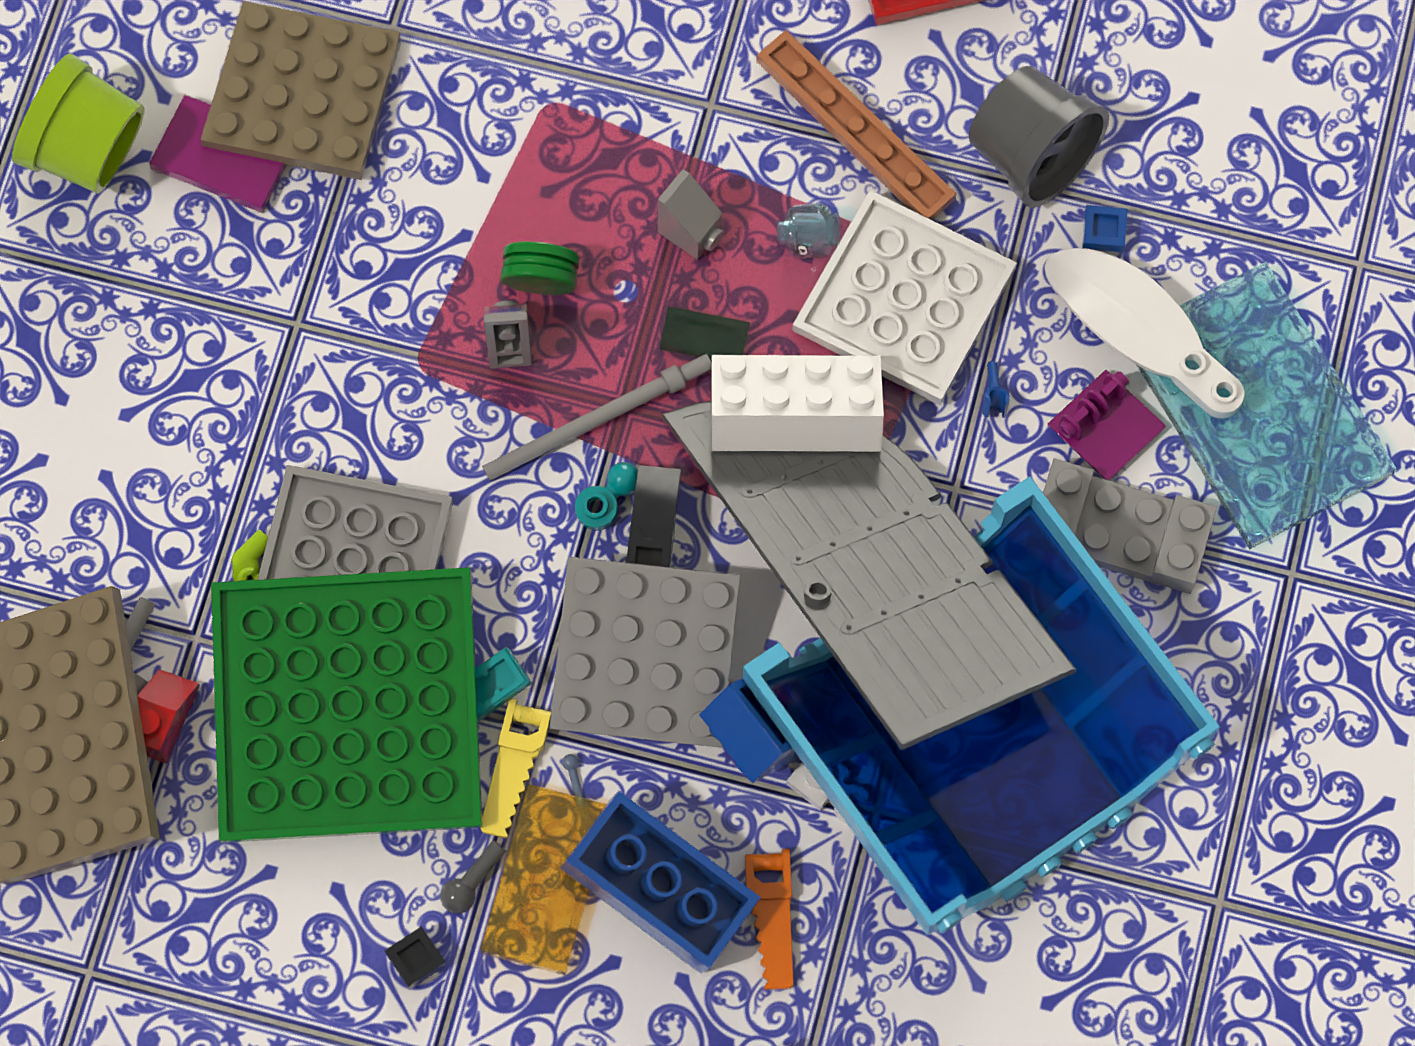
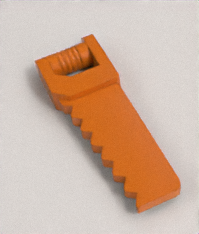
(773, 917)

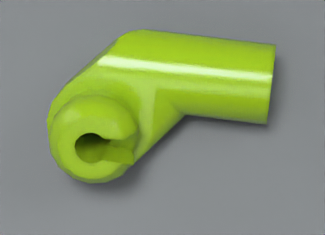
(245, 560)

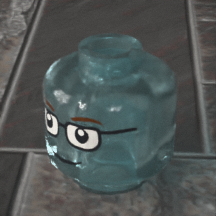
(809, 231)

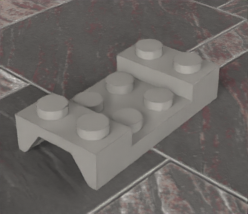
(1130, 527)

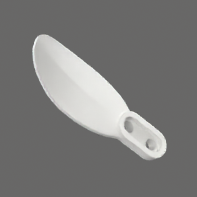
(1141, 324)

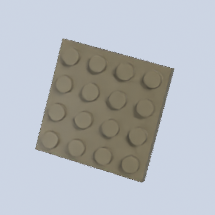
(301, 89)

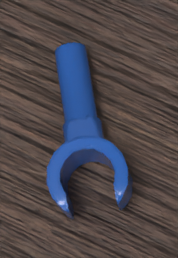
(995, 395)

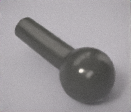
(459, 894)

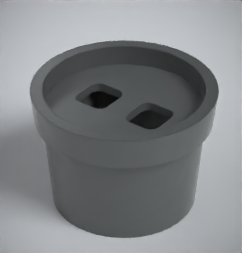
(1037, 134)

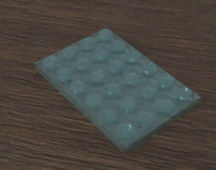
(1298, 430)

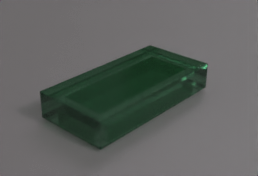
(703, 333)

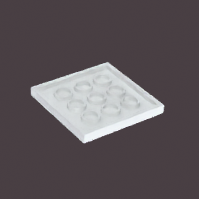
(905, 295)

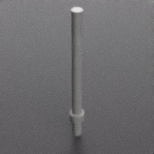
(670, 381)

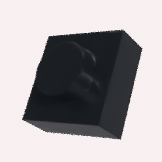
(415, 958)

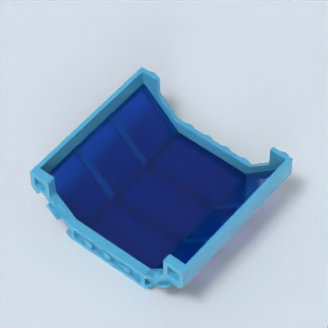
(1022, 783)

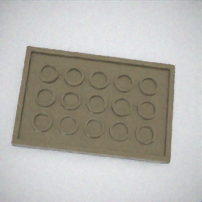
(70, 739)

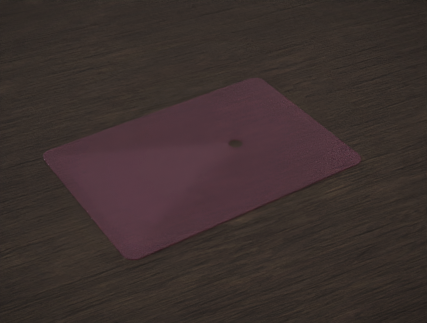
(598, 195)

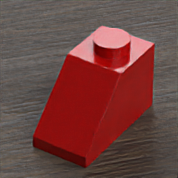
(163, 711)

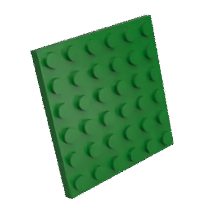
(345, 705)

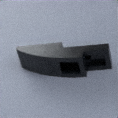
(653, 516)

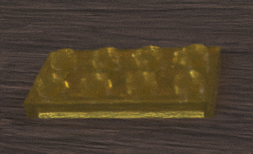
(536, 901)

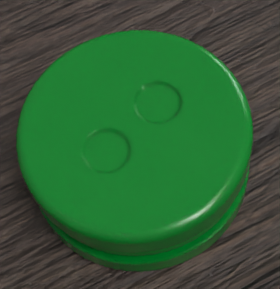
(539, 268)

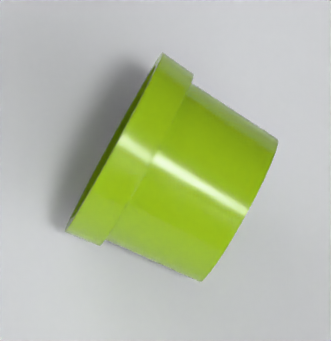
(78, 127)

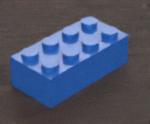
(660, 882)

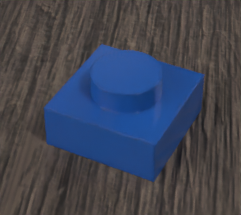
(1104, 228)

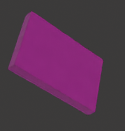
(220, 172)

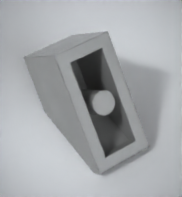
(689, 216)

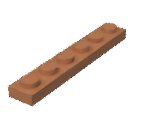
(855, 126)

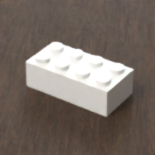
(796, 403)

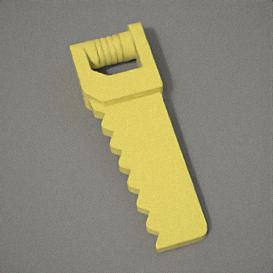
(512, 766)

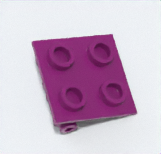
(1107, 424)

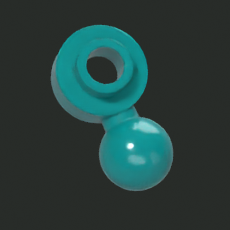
(620, 481)

